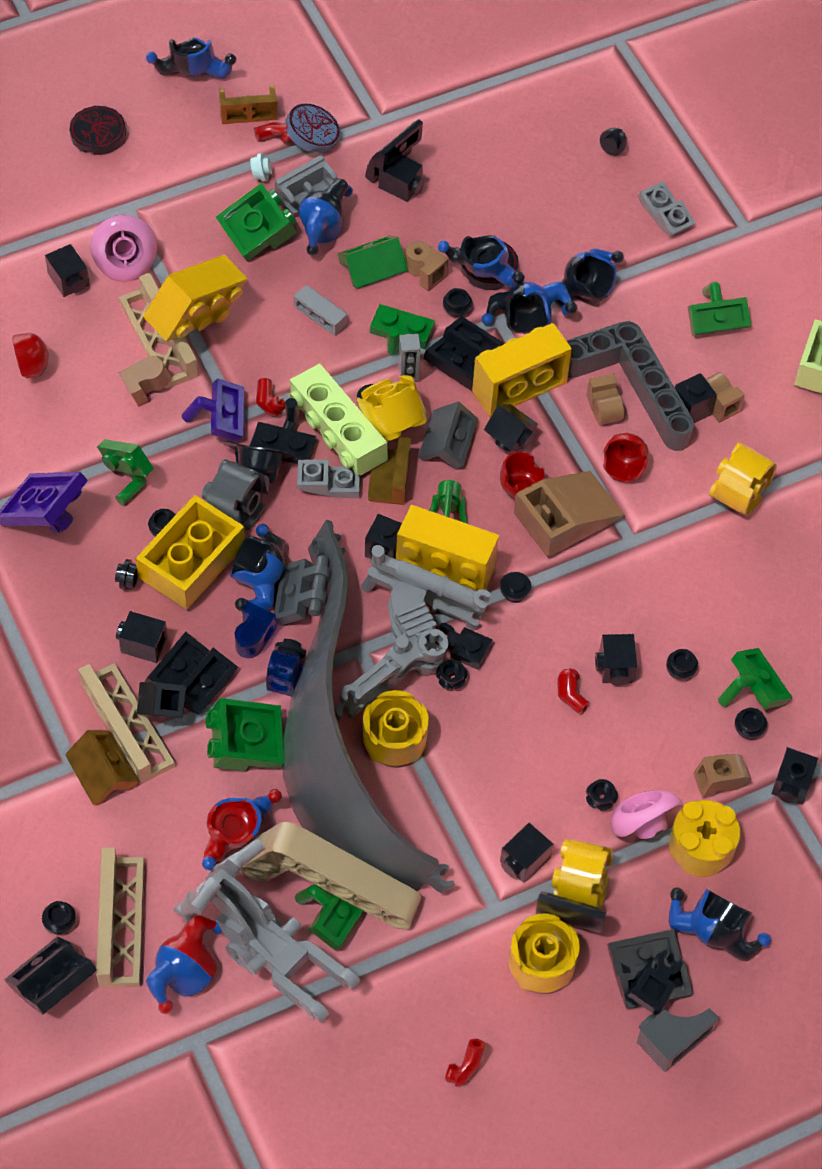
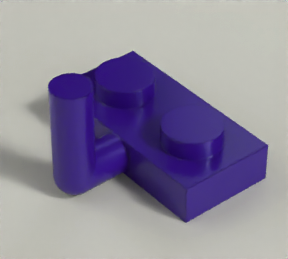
(225, 408)

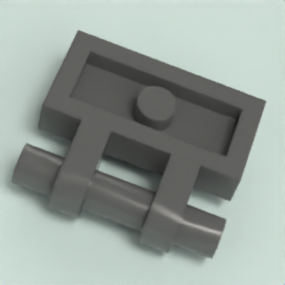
(294, 591)

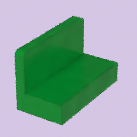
(374, 260)

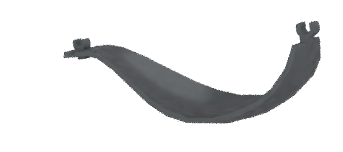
(316, 764)

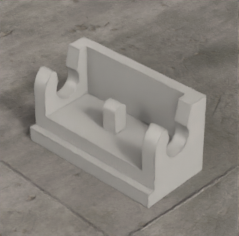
(308, 178)

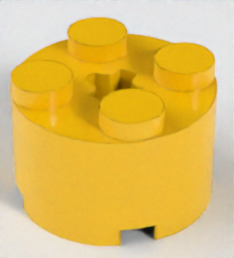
(393, 406)
(743, 479)
(395, 728)
(708, 821)
(583, 872)
(561, 950)

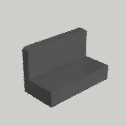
(449, 434)

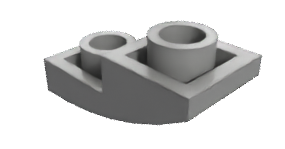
(664, 209)
(327, 480)

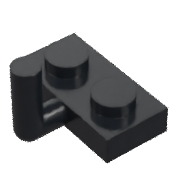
(285, 438)

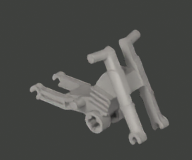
(412, 625)
(257, 935)

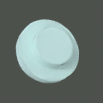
(261, 167)

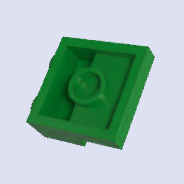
(257, 222)
(245, 735)

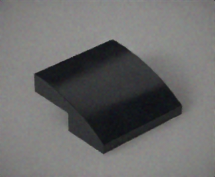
(394, 150)
(458, 348)
(197, 668)
(572, 911)
(635, 953)
(50, 975)

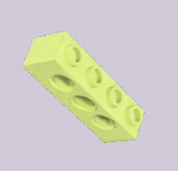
(338, 420)

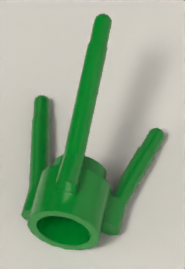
(449, 499)

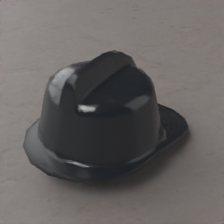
(259, 459)

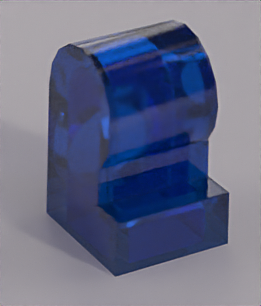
(254, 631)
(285, 669)

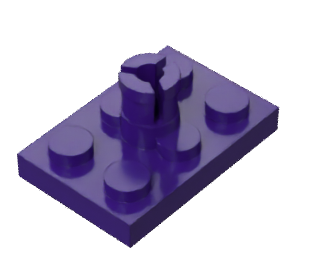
(43, 500)

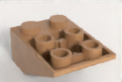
(565, 510)

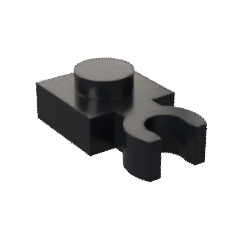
(467, 646)
(653, 985)

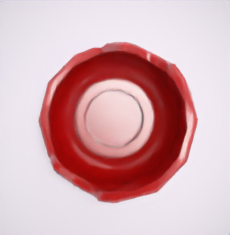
(30, 354)
(625, 457)
(519, 473)

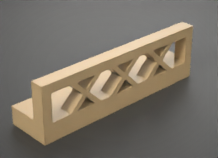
(178, 346)
(120, 726)
(106, 921)

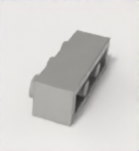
(320, 310)
(409, 356)

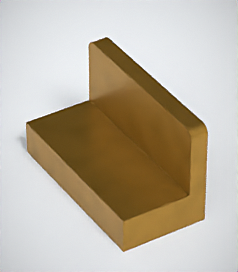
(390, 478)
(100, 765)

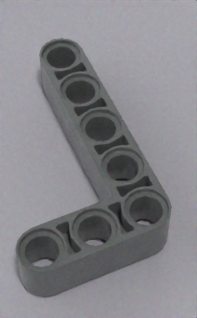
(629, 347)

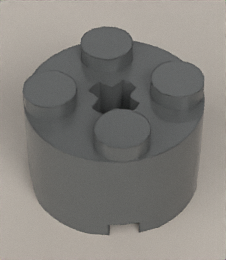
(237, 492)

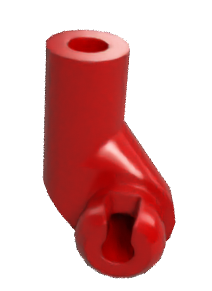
(271, 130)
(266, 401)
(567, 690)
(470, 1063)

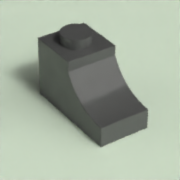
(672, 1037)

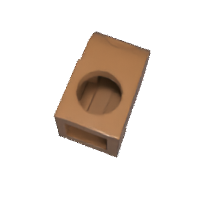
(427, 263)
(145, 377)
(726, 396)
(605, 399)
(721, 774)

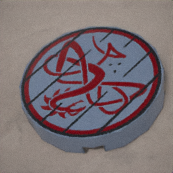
(312, 127)

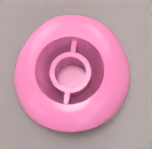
(124, 247)
(643, 813)

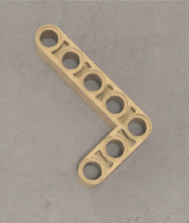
(335, 871)

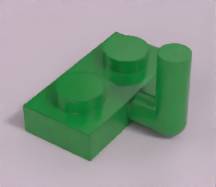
(719, 313)
(394, 322)
(127, 459)
(760, 677)
(334, 918)

